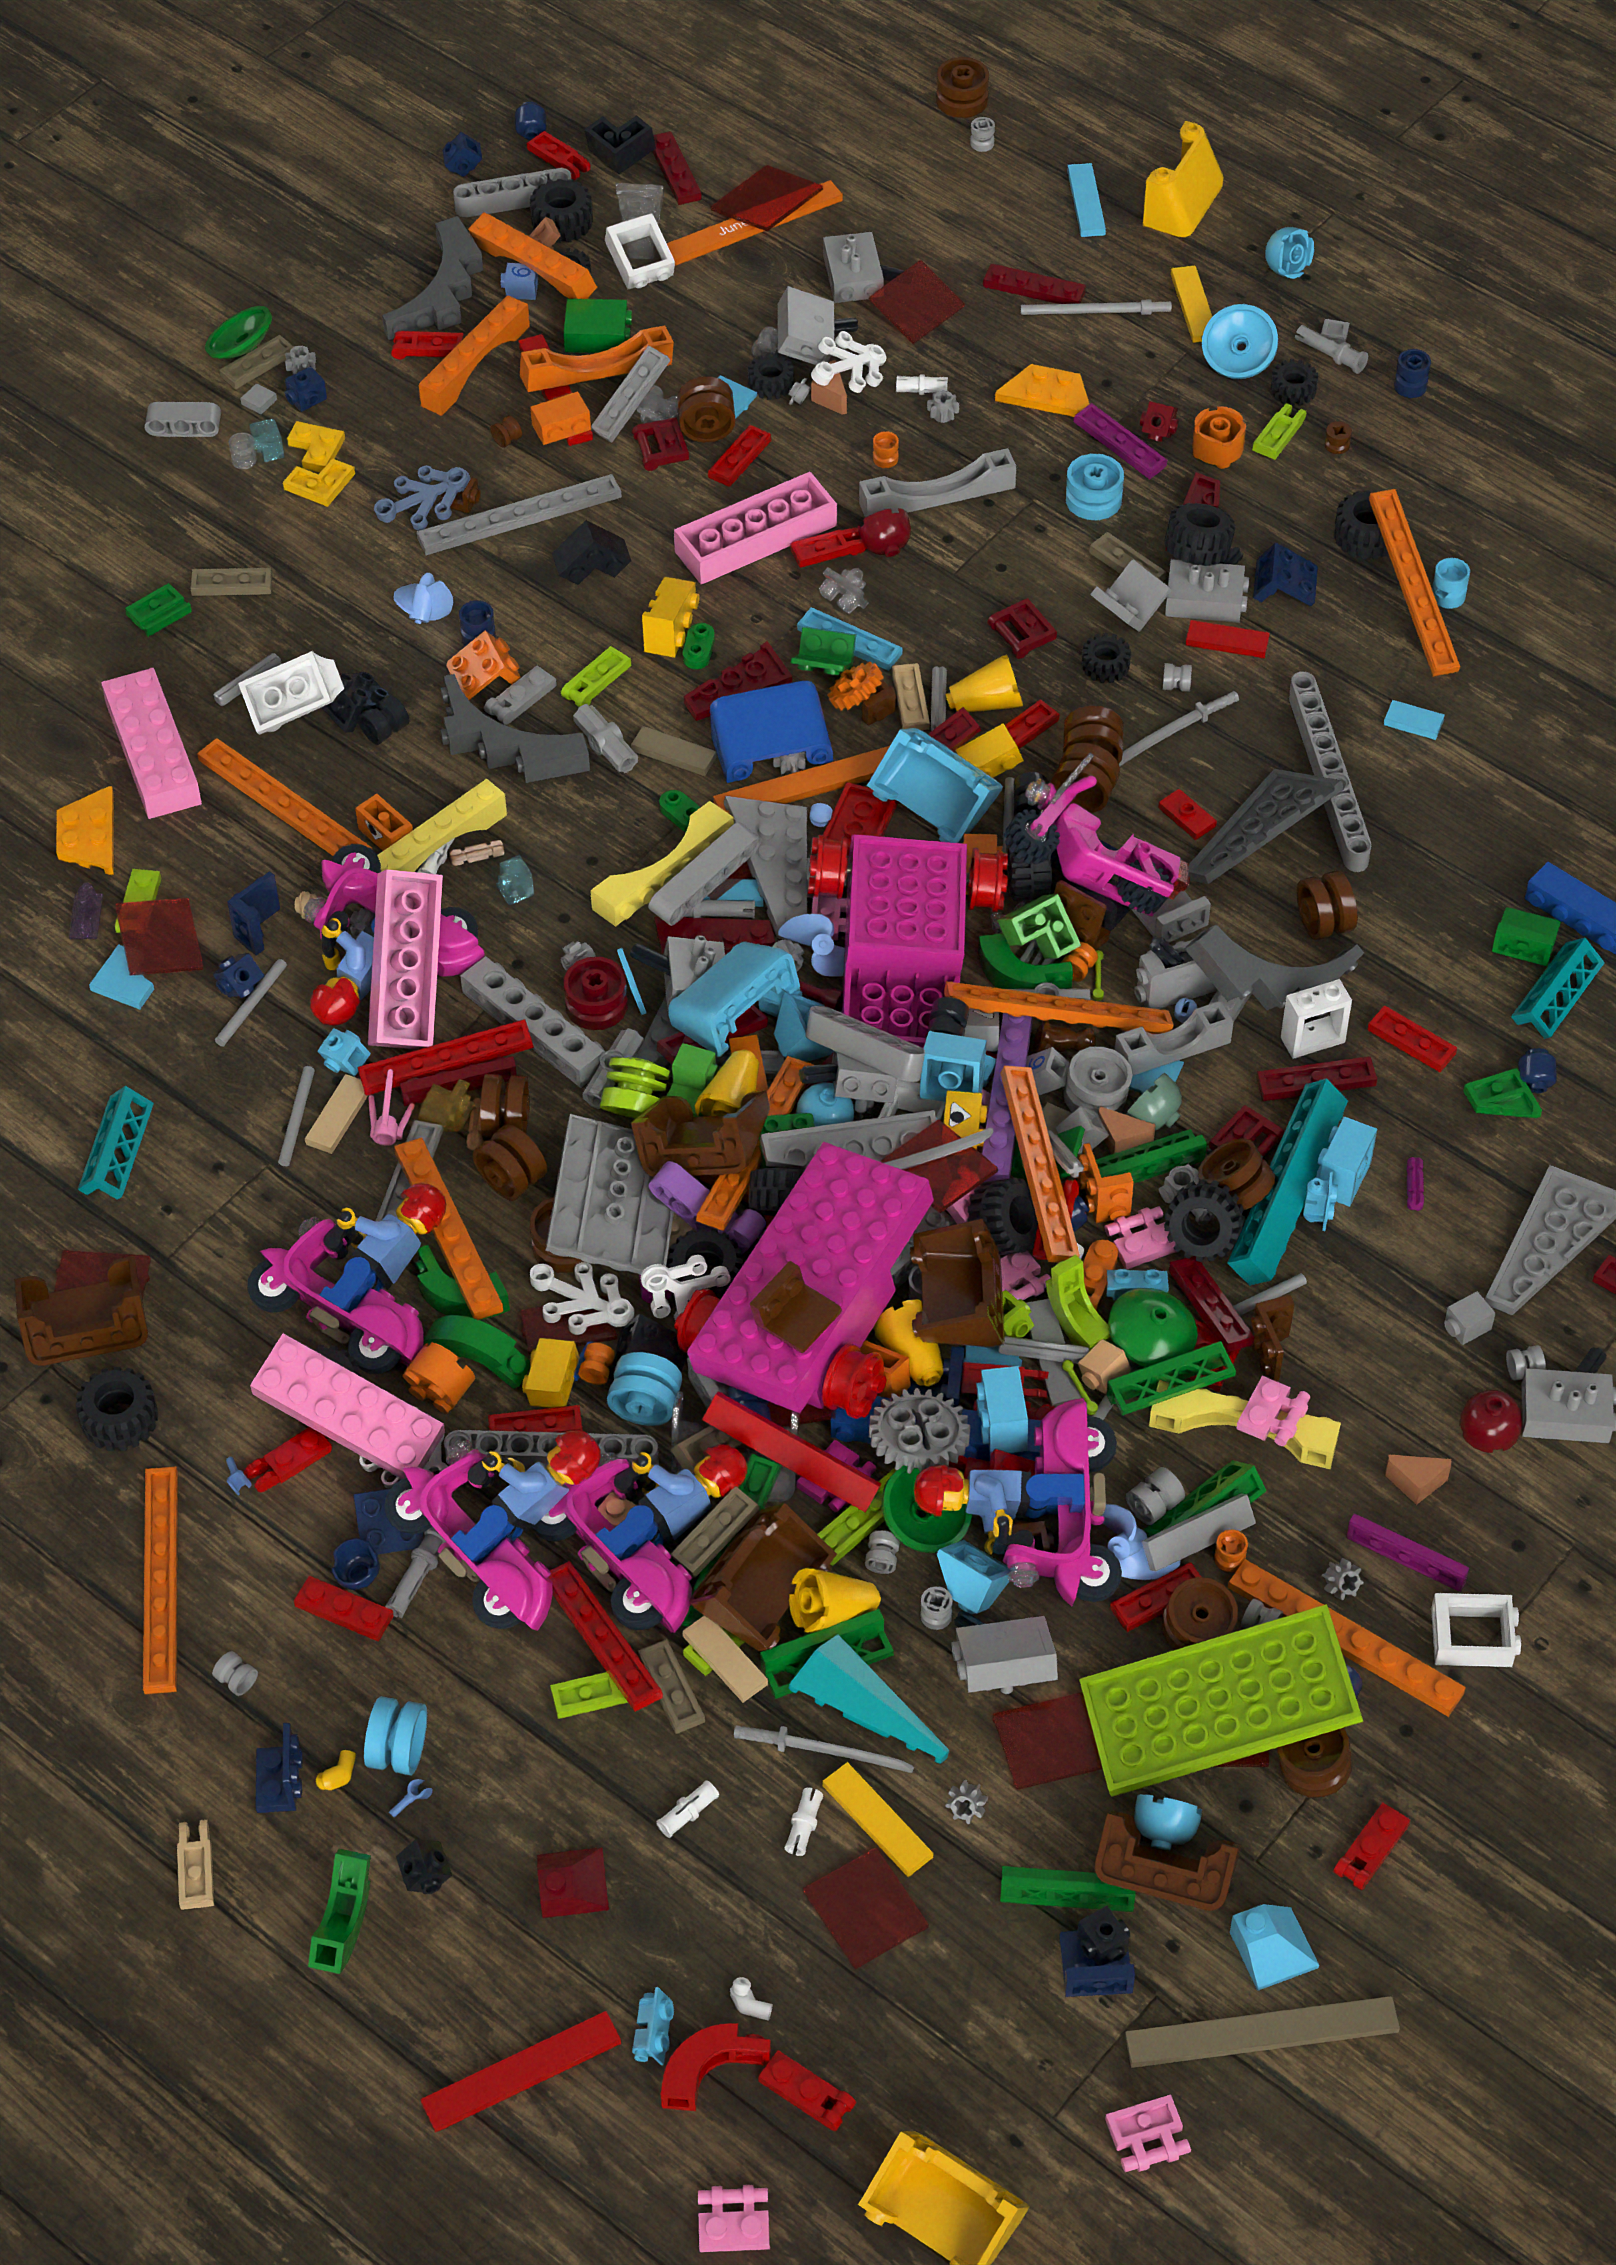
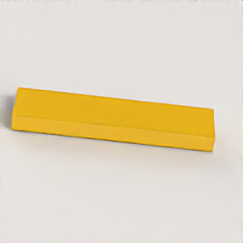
(1191, 300)
(877, 1819)

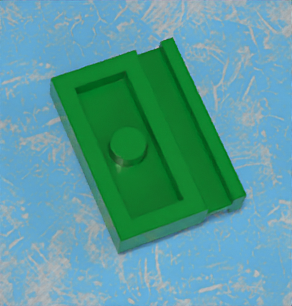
(158, 609)

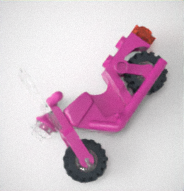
(1144, 871)

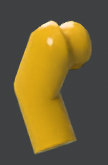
(337, 1775)

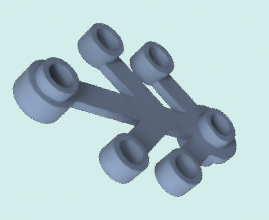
(451, 482)

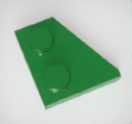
(1503, 1095)

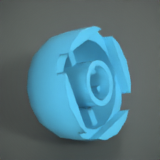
(1289, 252)
(824, 1106)
(1166, 1821)

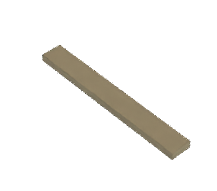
(1261, 2031)

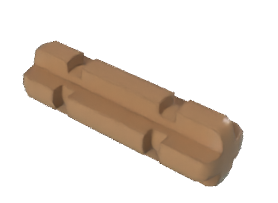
(476, 852)
(475, 1137)

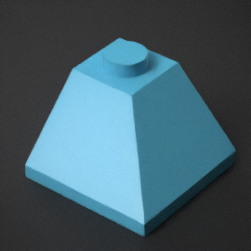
(792, 1027)
(972, 1576)
(1272, 1944)

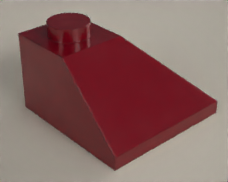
(572, 1882)

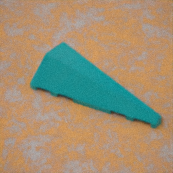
(847, 1683)

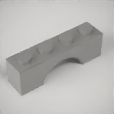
(1202, 1031)

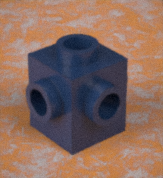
(462, 154)
(305, 389)
(237, 975)

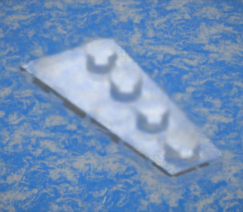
(637, 201)

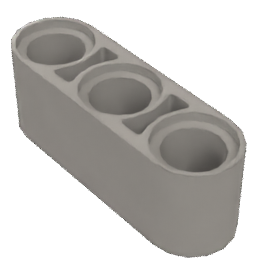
(183, 419)

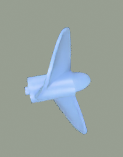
(425, 600)
(816, 932)
(1128, 1545)

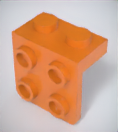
(482, 663)
(1105, 1196)

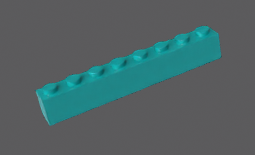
(1294, 1165)

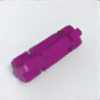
(1415, 1184)

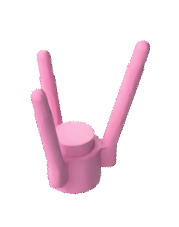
(385, 1129)

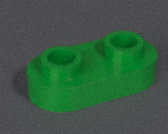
(698, 646)
(677, 808)

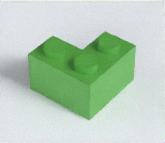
(1043, 921)
(692, 1073)

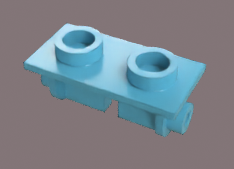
(1320, 1200)
(1124, 1280)
(655, 2012)

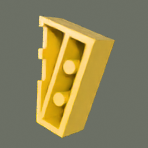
(669, 616)

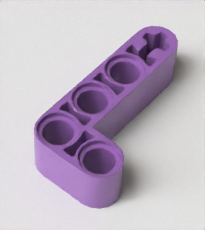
(685, 1197)

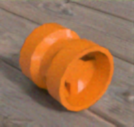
(885, 449)
(1081, 959)
(597, 1360)
(1230, 1550)

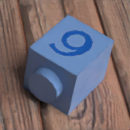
(520, 281)

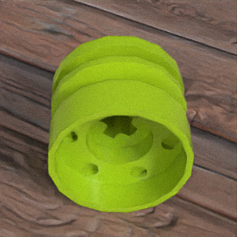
(634, 1087)

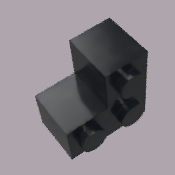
(621, 145)
(590, 549)

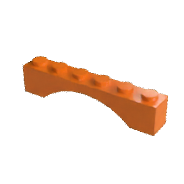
(505, 241)
(548, 369)
(444, 383)

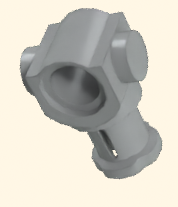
(1182, 1176)

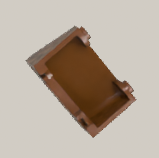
(699, 1143)
(959, 1286)
(83, 1318)
(754, 1575)
(1161, 1873)

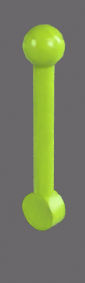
(1098, 993)
(1092, 1407)

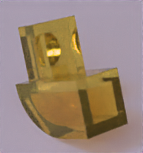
(447, 1107)

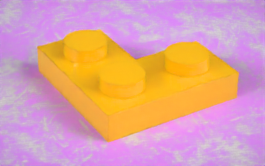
(320, 442)
(320, 487)

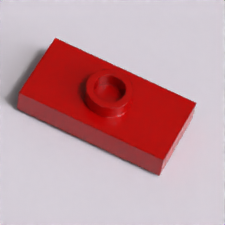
(1187, 814)

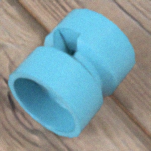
(1451, 582)

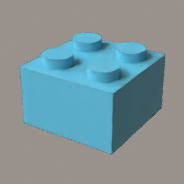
(952, 1065)
(1347, 1157)
(1002, 1410)

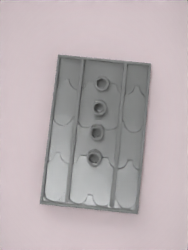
(605, 1201)

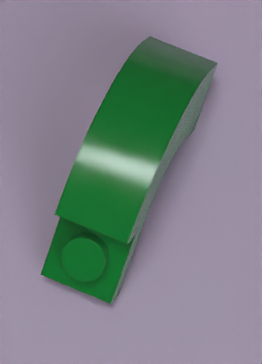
(1009, 972)
(443, 1292)
(480, 1343)
(344, 1912)

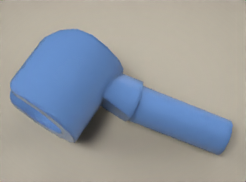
(237, 1478)
(411, 1796)

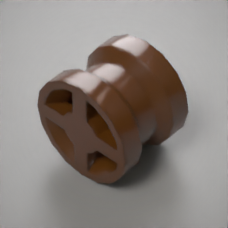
(506, 431)
(1338, 437)

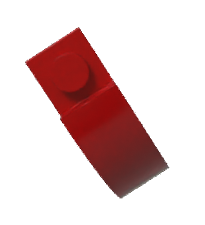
(701, 2054)

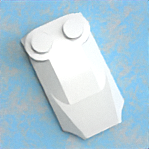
(290, 691)

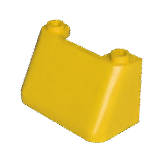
(1181, 197)
(942, 2201)

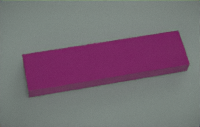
(1120, 441)
(1407, 1552)

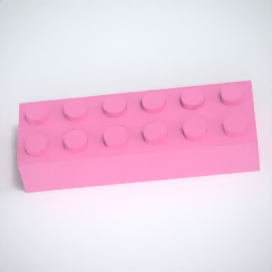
(755, 527)
(151, 743)
(405, 959)
(346, 1407)

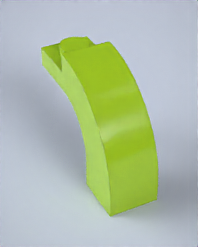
(1073, 1306)

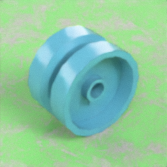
(1094, 486)
(644, 1388)
(395, 1735)

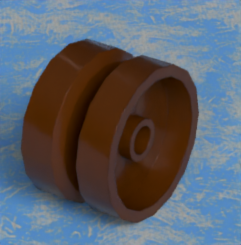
(962, 87)
(706, 409)
(1095, 726)
(1102, 767)
(1327, 905)
(500, 1106)
(510, 1162)
(1241, 1169)
(539, 1230)
(1198, 1612)
(1317, 1764)

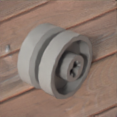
(1097, 1079)

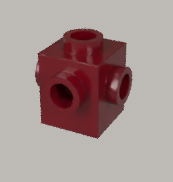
(1168, 421)

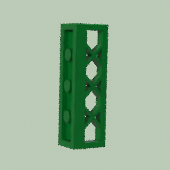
(1155, 1157)
(1173, 1371)
(1213, 1492)
(798, 1651)
(1062, 1889)

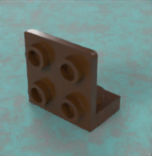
(1084, 914)
(793, 1309)
(1270, 1327)

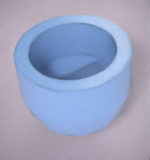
(820, 814)
(1182, 1016)

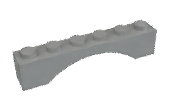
(984, 476)

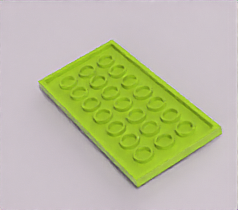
(1220, 1700)

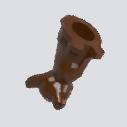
(1062, 1038)

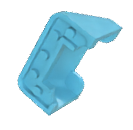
(934, 784)
(728, 989)

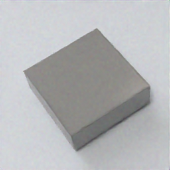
(1335, 330)
(258, 398)

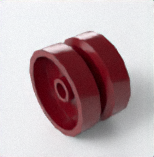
(595, 993)

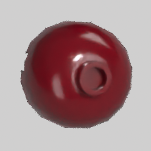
(885, 532)
(1491, 1421)

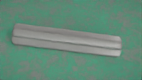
(232, 689)
(938, 698)
(1065, 1156)
(1042, 1349)

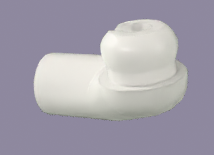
(745, 2000)

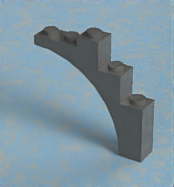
(452, 283)
(534, 754)
(1240, 973)

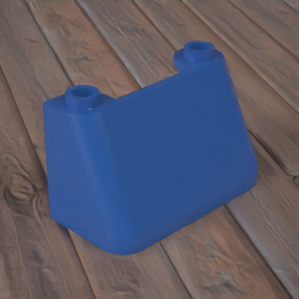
(768, 726)

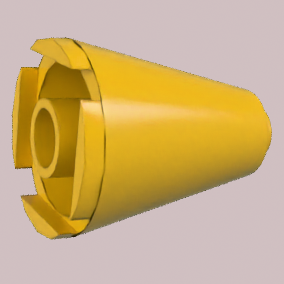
(986, 689)
(729, 1085)
(896, 1334)
(829, 1598)

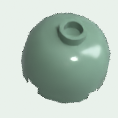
(1158, 1103)

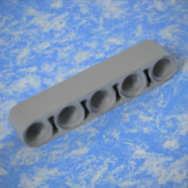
(502, 193)
(704, 873)
(865, 1043)

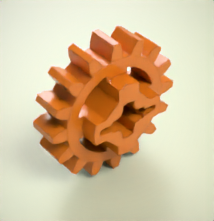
(855, 685)

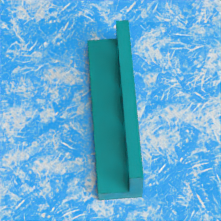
(1557, 979)
(106, 1141)

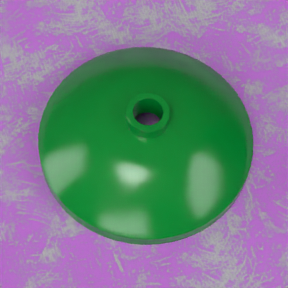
(239, 333)
(1146, 1337)
(919, 1533)

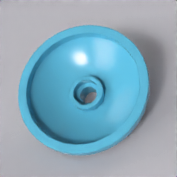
(1238, 326)

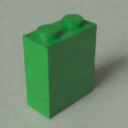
(596, 324)

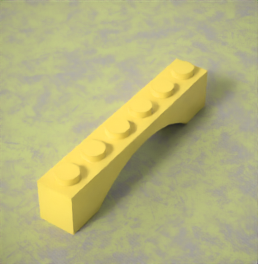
(471, 812)
(626, 893)
(1312, 1443)

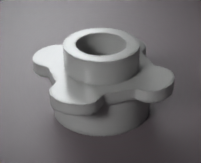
(799, 392)

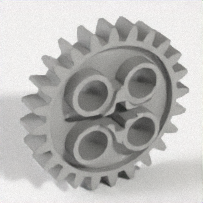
(900, 1440)

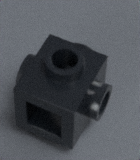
(424, 1866)
(1103, 1937)

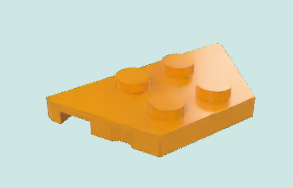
(1045, 390)
(87, 831)

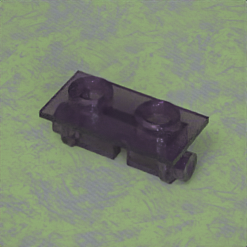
(86, 913)

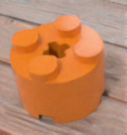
(1219, 436)
(438, 1377)

